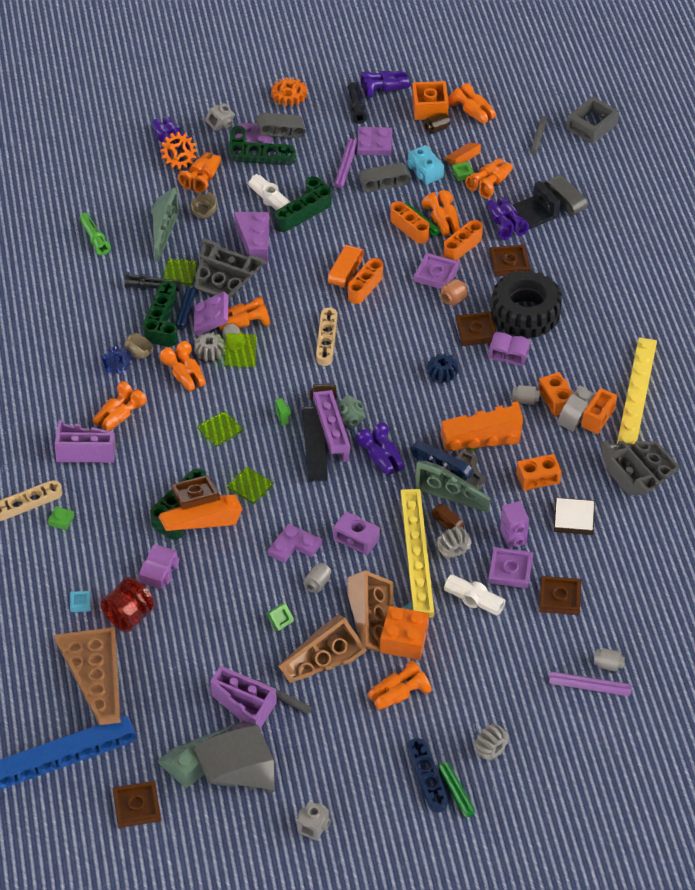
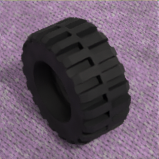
(521, 319)

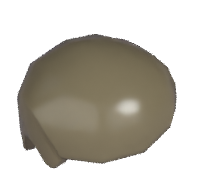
(204, 205)
(138, 346)

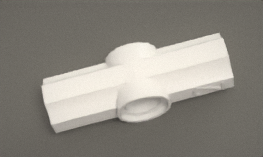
(268, 192)
(474, 594)

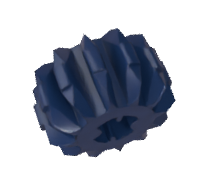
(442, 368)

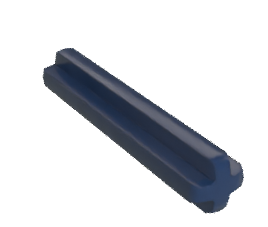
(185, 308)

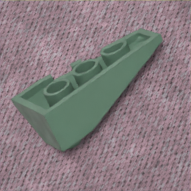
(446, 485)

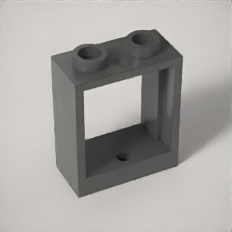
(586, 130)

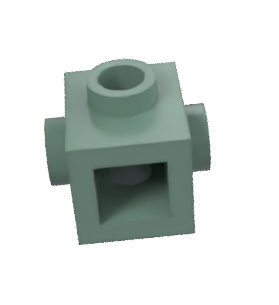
(351, 411)

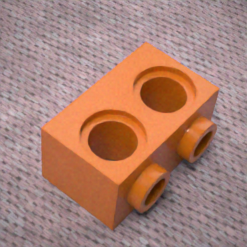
(555, 392)
(599, 411)
(538, 472)

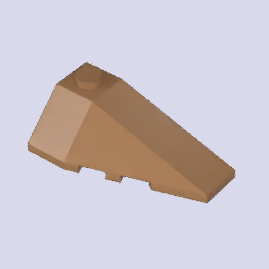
(370, 602)
(327, 648)

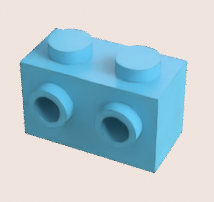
(425, 164)

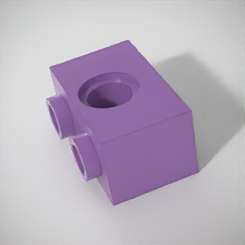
(514, 524)
(356, 533)

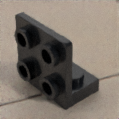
(540, 207)

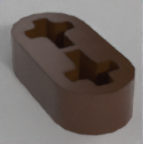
(446, 517)

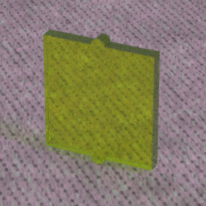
(180, 270)
(240, 350)
(220, 428)
(250, 485)

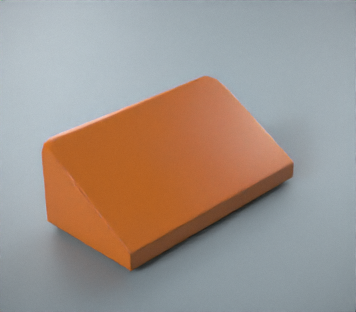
(463, 154)

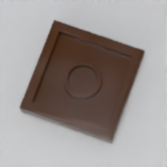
(509, 259)
(475, 328)
(195, 492)
(560, 595)
(136, 804)

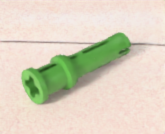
(96, 238)

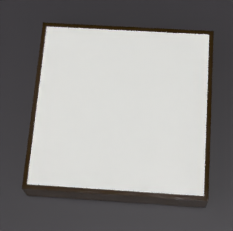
(574, 516)

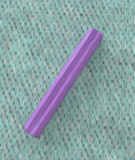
(345, 163)
(590, 683)

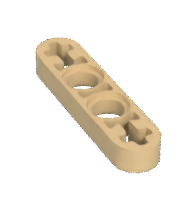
(326, 336)
(27, 503)

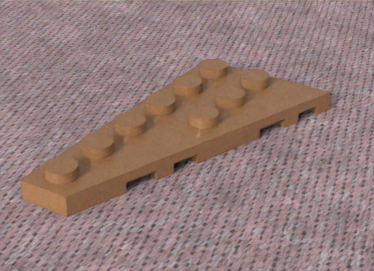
(94, 665)

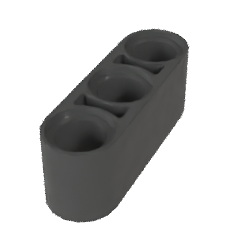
(280, 125)
(384, 177)
(570, 198)

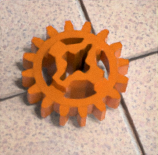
(289, 91)
(170, 147)

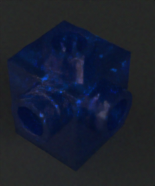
(110, 359)

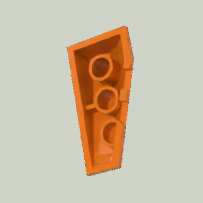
(213, 514)

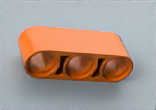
(409, 222)
(463, 240)
(345, 266)
(365, 281)

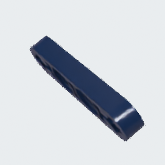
(433, 455)
(429, 774)

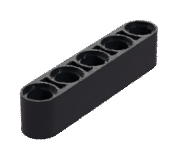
(314, 445)

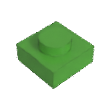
(462, 171)
(282, 411)
(61, 518)
(280, 616)

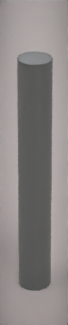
(538, 136)
(291, 701)

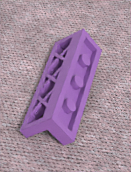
(332, 424)

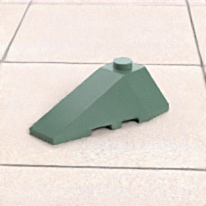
(164, 217)
(183, 762)

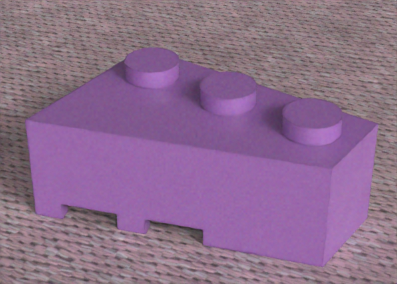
(254, 232)
(84, 445)
(243, 696)

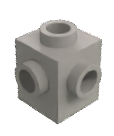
(220, 117)
(313, 820)

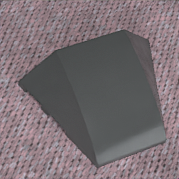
(224, 269)
(638, 465)
(237, 758)

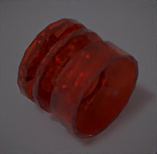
(127, 604)

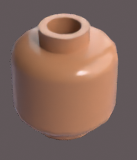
(454, 292)

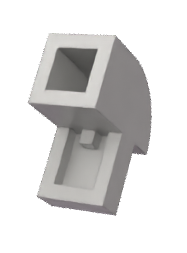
(573, 410)

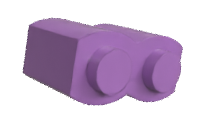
(509, 348)
(158, 566)

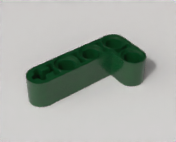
(262, 148)
(317, 199)
(155, 325)
(167, 503)

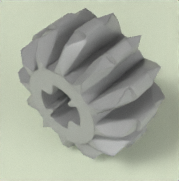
(209, 347)
(453, 542)
(491, 742)

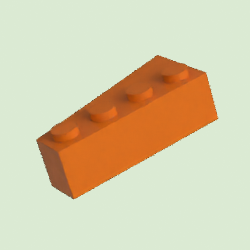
(483, 429)

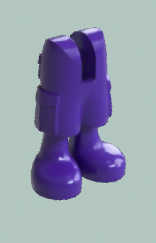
(386, 80)
(165, 129)
(507, 217)
(385, 453)

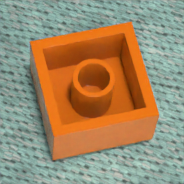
(429, 99)
(404, 633)

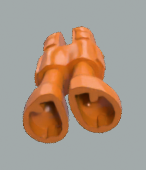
(475, 106)
(200, 173)
(488, 176)
(442, 217)
(238, 314)
(184, 371)
(115, 409)
(393, 691)

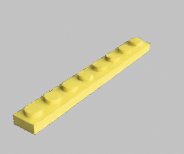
(637, 391)
(417, 551)

